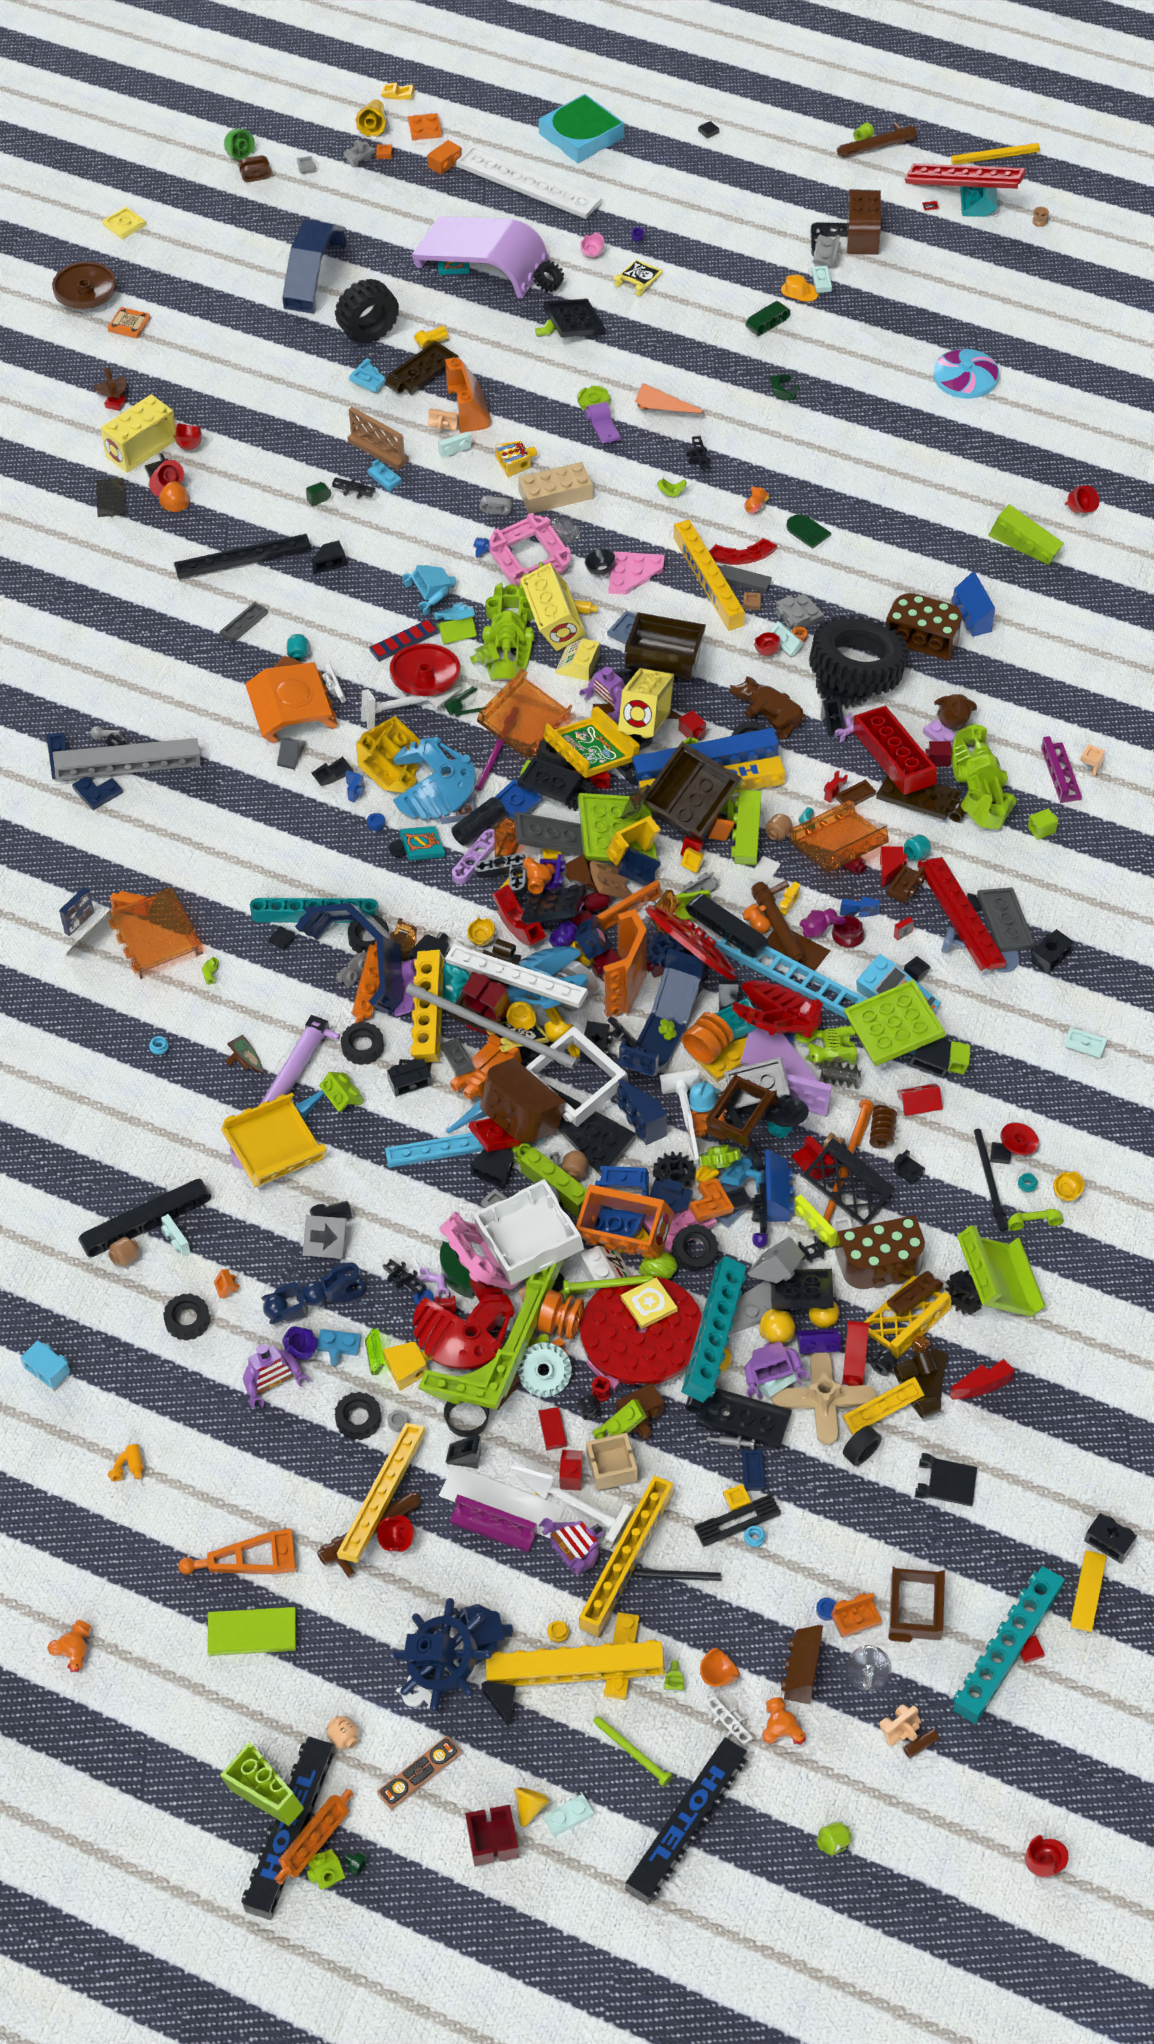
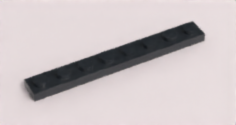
(242, 556)

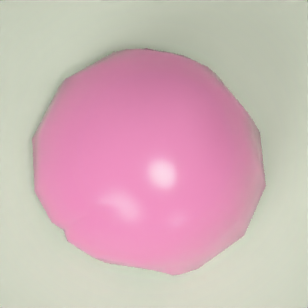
(592, 245)

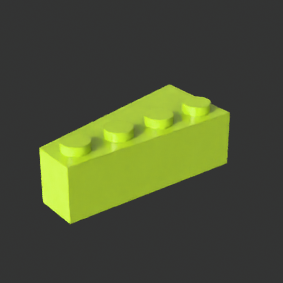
(1025, 535)
(747, 827)
(259, 1784)

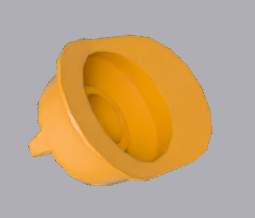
(799, 289)

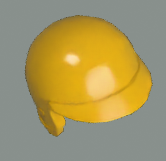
(777, 1326)

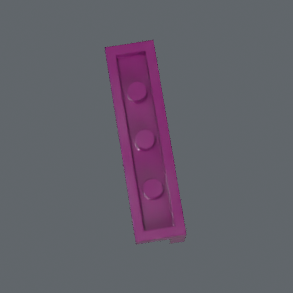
(1057, 773)
(494, 1523)

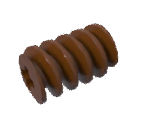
(882, 1127)

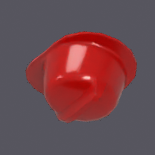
(167, 472)
(1083, 499)

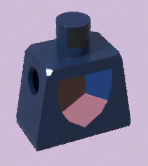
(593, 940)

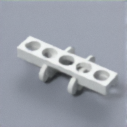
(332, 683)
(726, 1714)

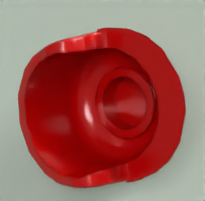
(188, 436)
(395, 1533)
(1046, 1857)

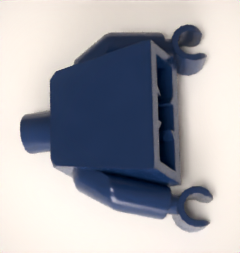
(490, 1632)

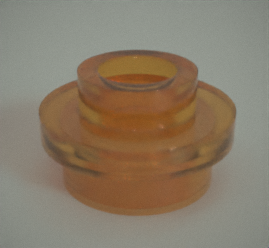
(920, 1344)

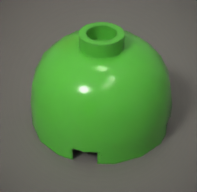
(239, 144)

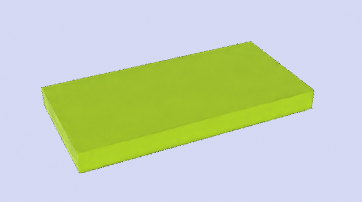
(251, 1631)

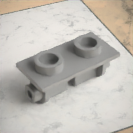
(704, 882)
(351, 973)

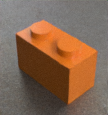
(444, 157)

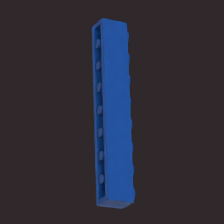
(724, 751)

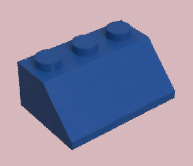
(974, 605)
(777, 1188)

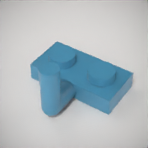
(739, 1171)
(338, 1343)

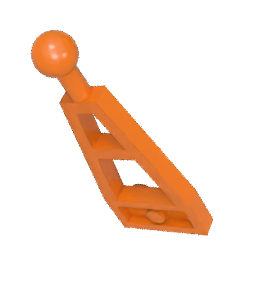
(282, 1556)

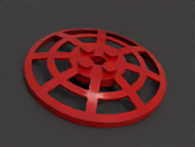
(694, 940)

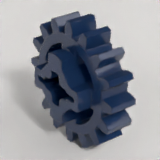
(659, 946)

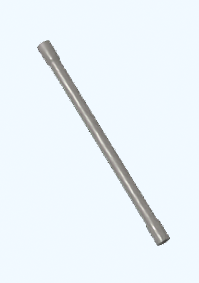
(560, 1057)

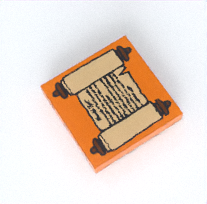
(129, 322)

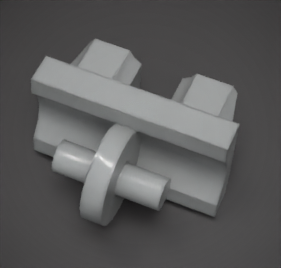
(358, 152)

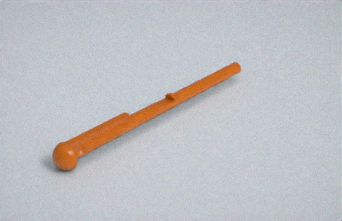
(866, 1108)

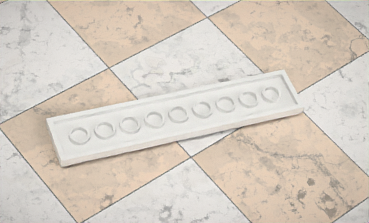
(529, 181)

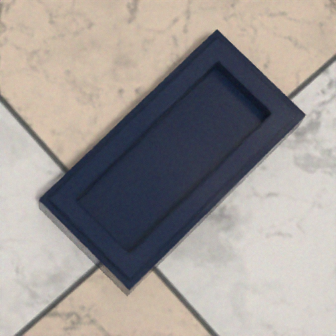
(753, 1470)

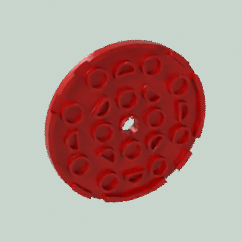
(636, 1357)

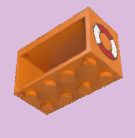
(598, 1196)

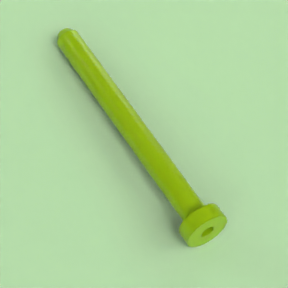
(605, 1283)
(664, 1777)

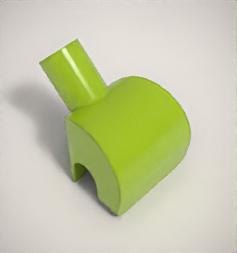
(674, 1677)

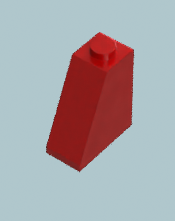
(855, 1353)

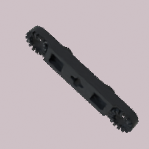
(732, 1118)

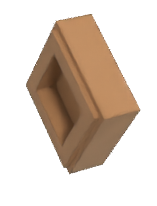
(752, 601)

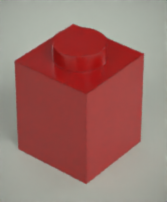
(692, 725)

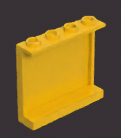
(272, 1140)

